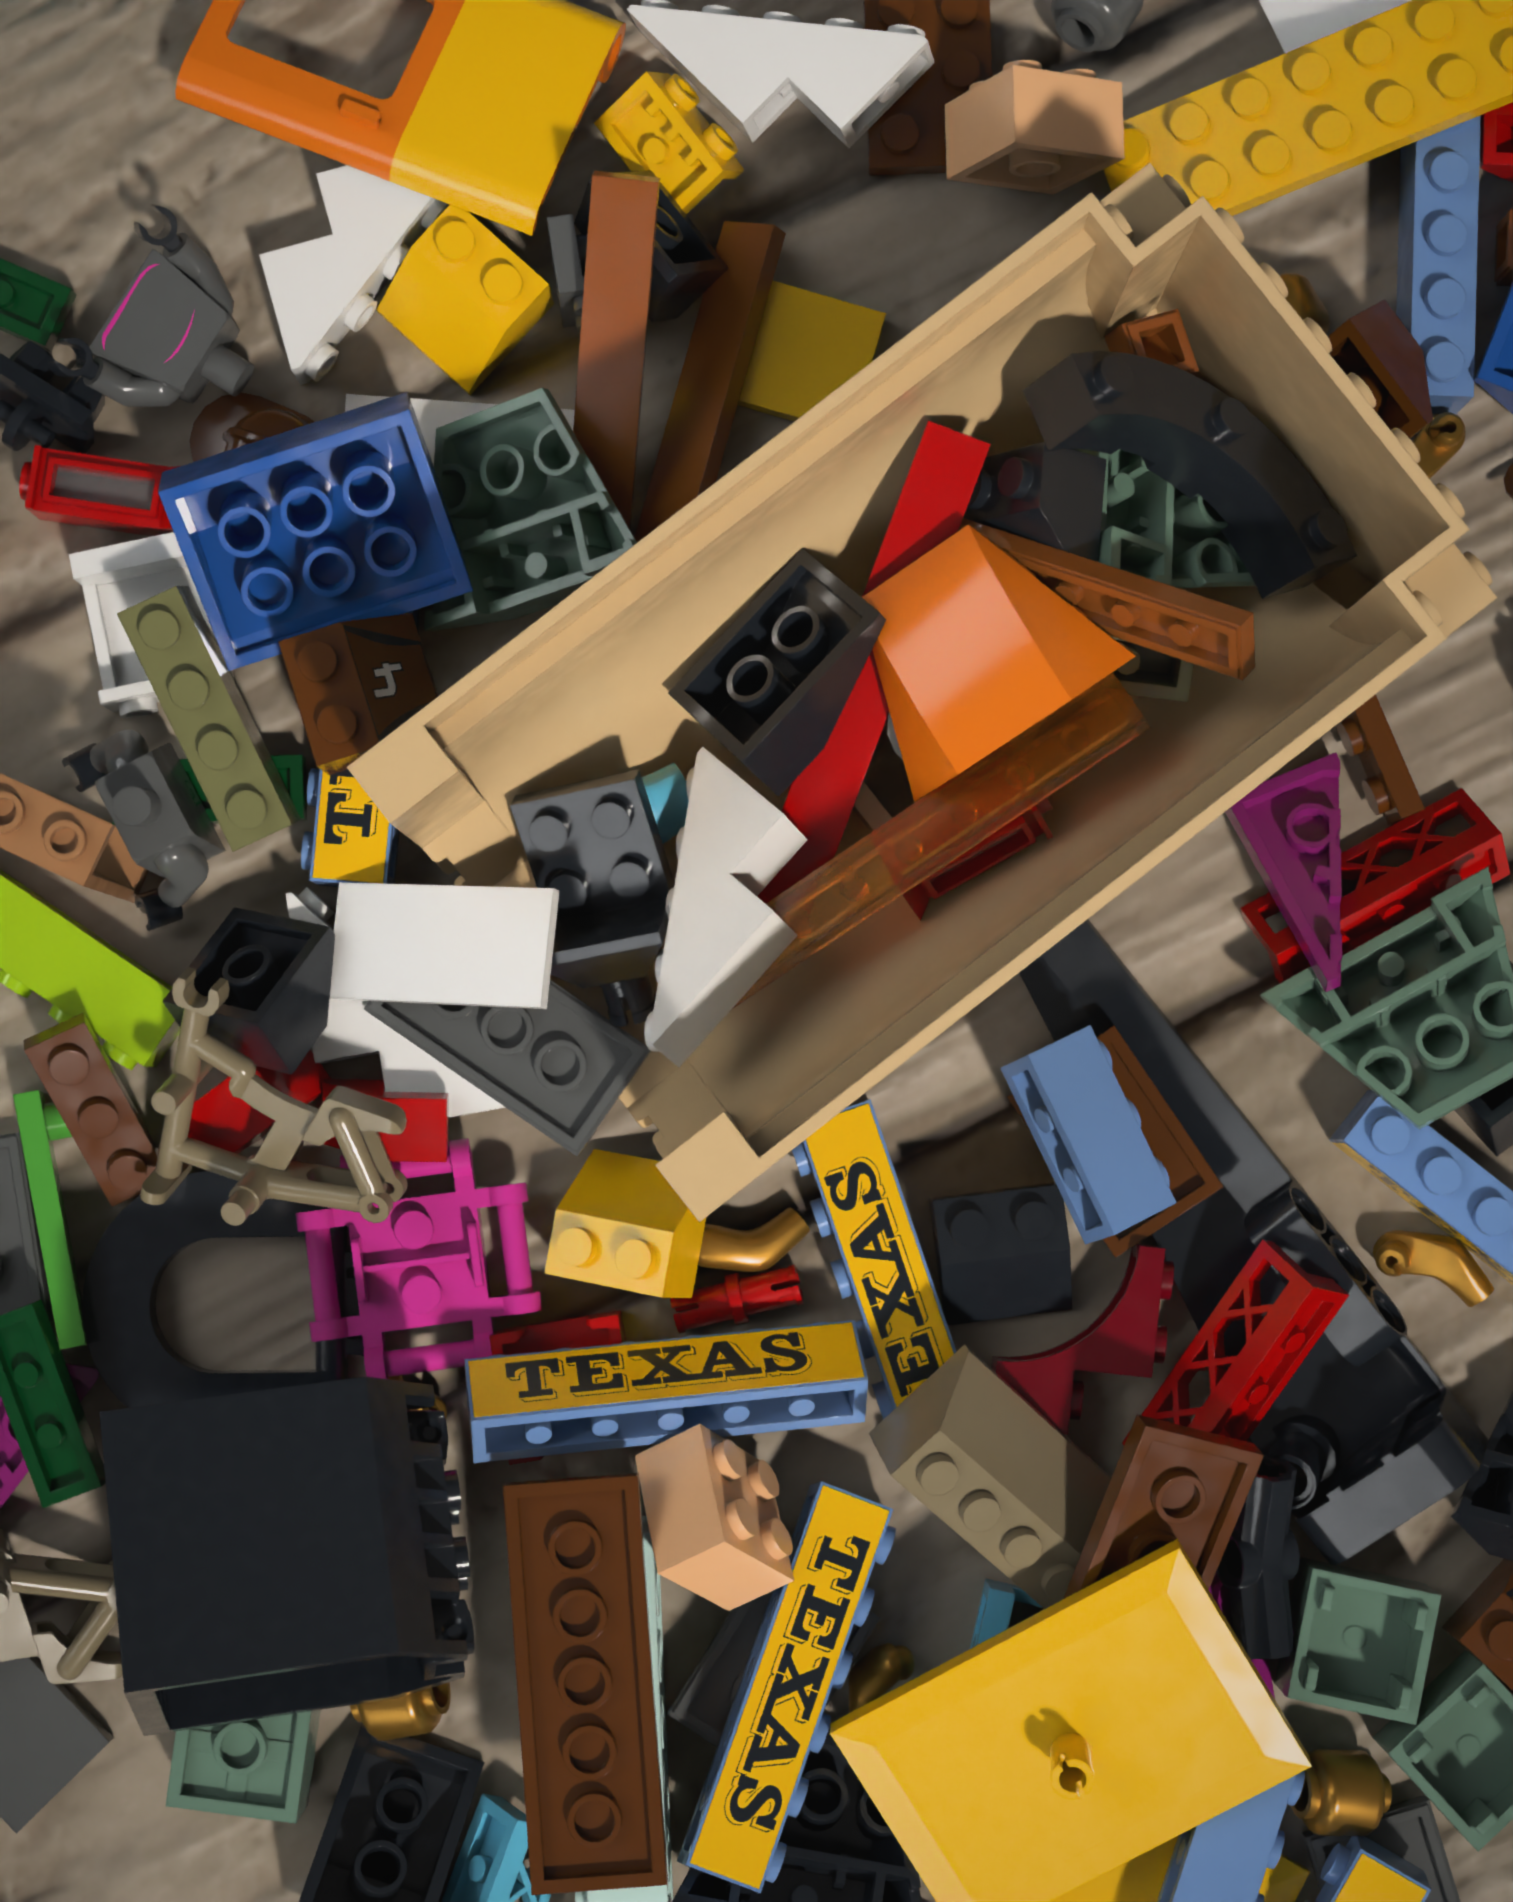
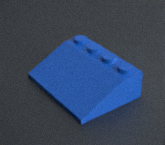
(315, 529)

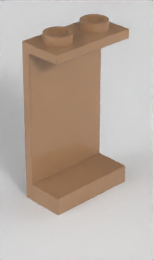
(66, 841)

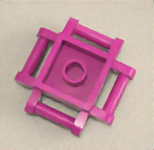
(422, 1268)

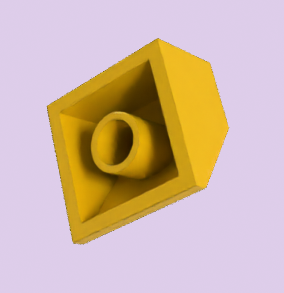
(464, 298)
(625, 1229)

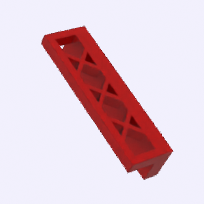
(1393, 893)
(1268, 1358)

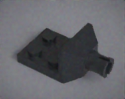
(613, 881)

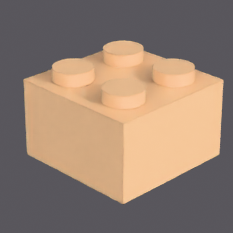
(1034, 128)
(714, 1518)

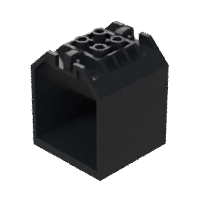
(284, 1551)

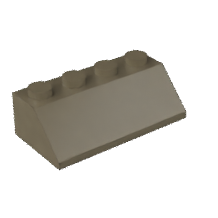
(995, 1473)

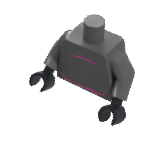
(165, 331)
(154, 815)

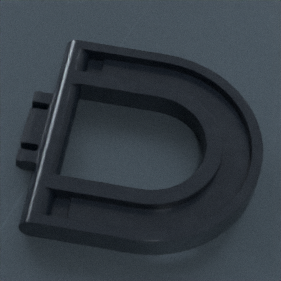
(124, 1285)

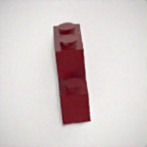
(1118, 1342)

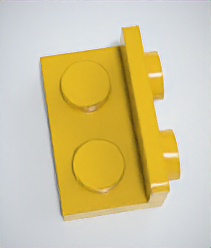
(664, 132)

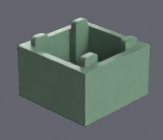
(1359, 1641)
(1460, 1749)
(246, 1767)

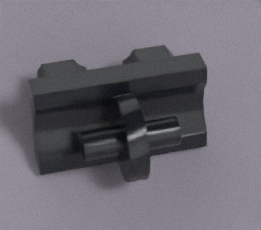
(41, 411)

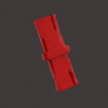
(738, 1298)

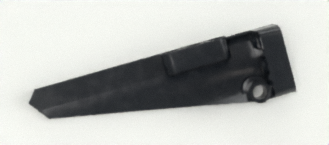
(1364, 1404)

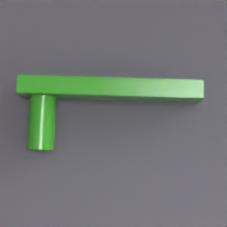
(38, 1128)

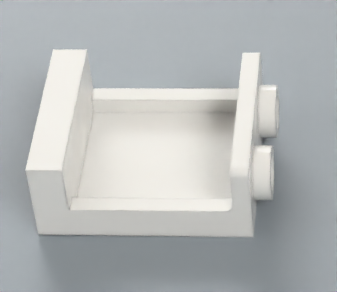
(113, 581)

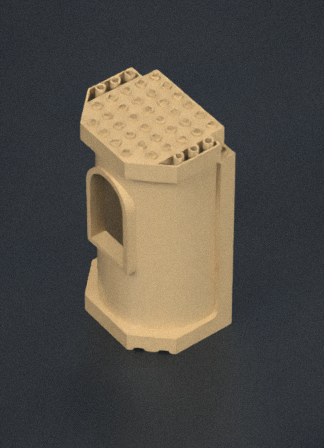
(594, 674)

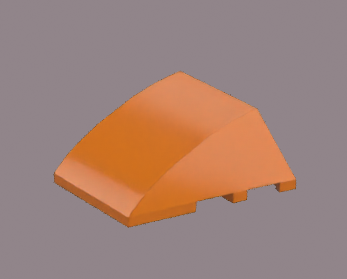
(977, 655)

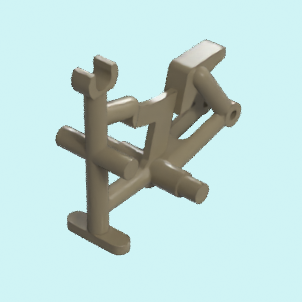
(273, 1171)
(63, 1657)

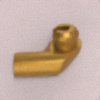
(878, 1673)

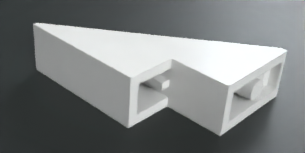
(764, 64)
(332, 281)
(717, 926)
(356, 1034)

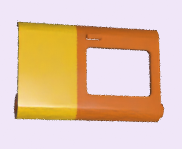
(470, 121)

